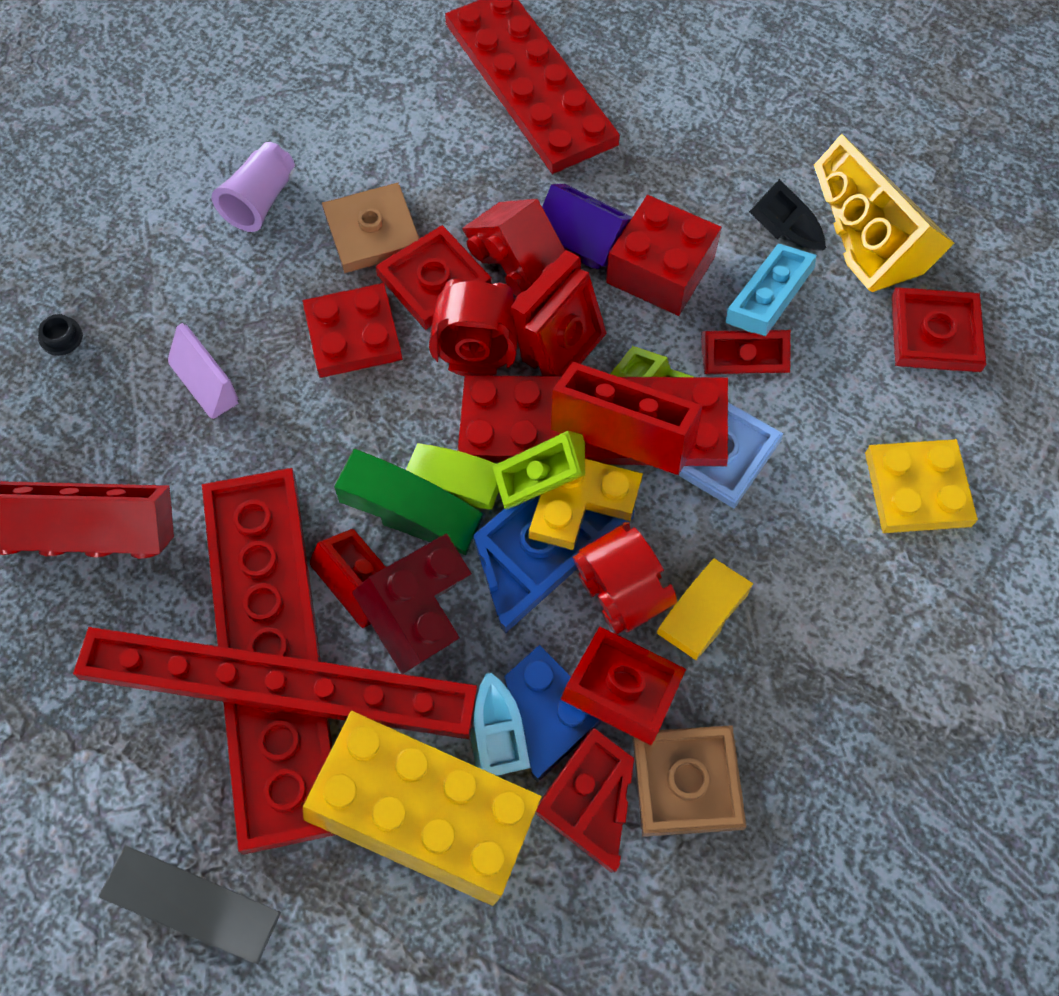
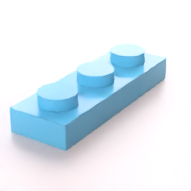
(771, 289)

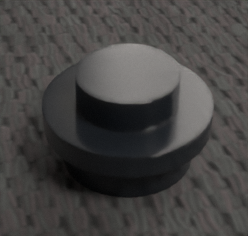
(59, 334)

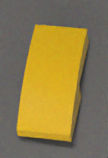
(704, 608)

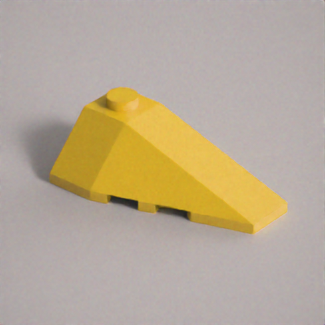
(878, 223)

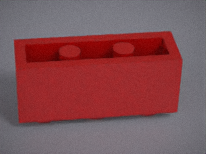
(625, 417)

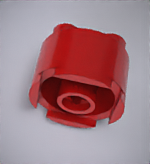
(474, 327)
(625, 577)

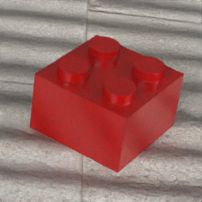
(662, 254)

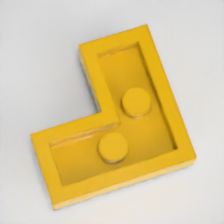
(601, 490)

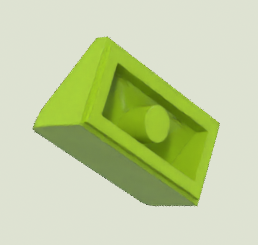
(541, 468)

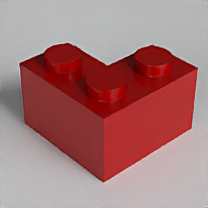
(517, 238)

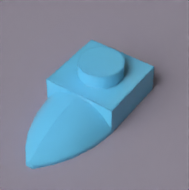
(497, 730)

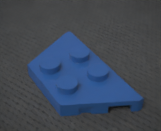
(526, 570)

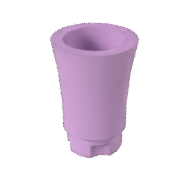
(253, 187)

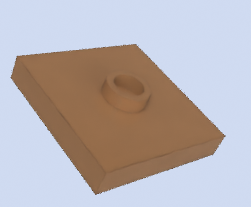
(370, 226)
(689, 782)

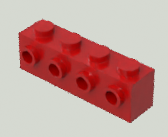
(85, 518)

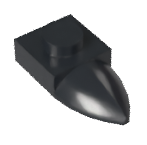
(789, 216)

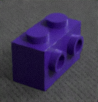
(584, 223)

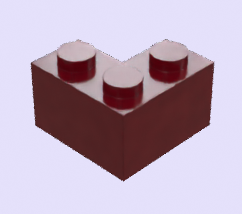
(404, 603)

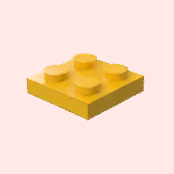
(920, 486)

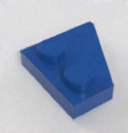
(549, 724)

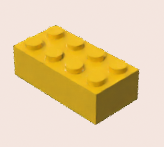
(421, 808)

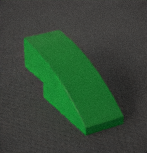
(406, 501)

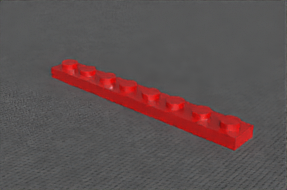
(276, 682)

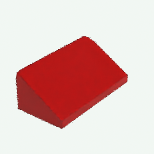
(746, 352)
(343, 565)

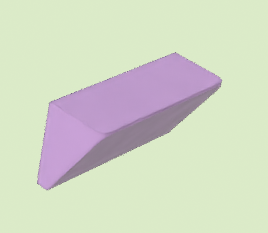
(201, 373)

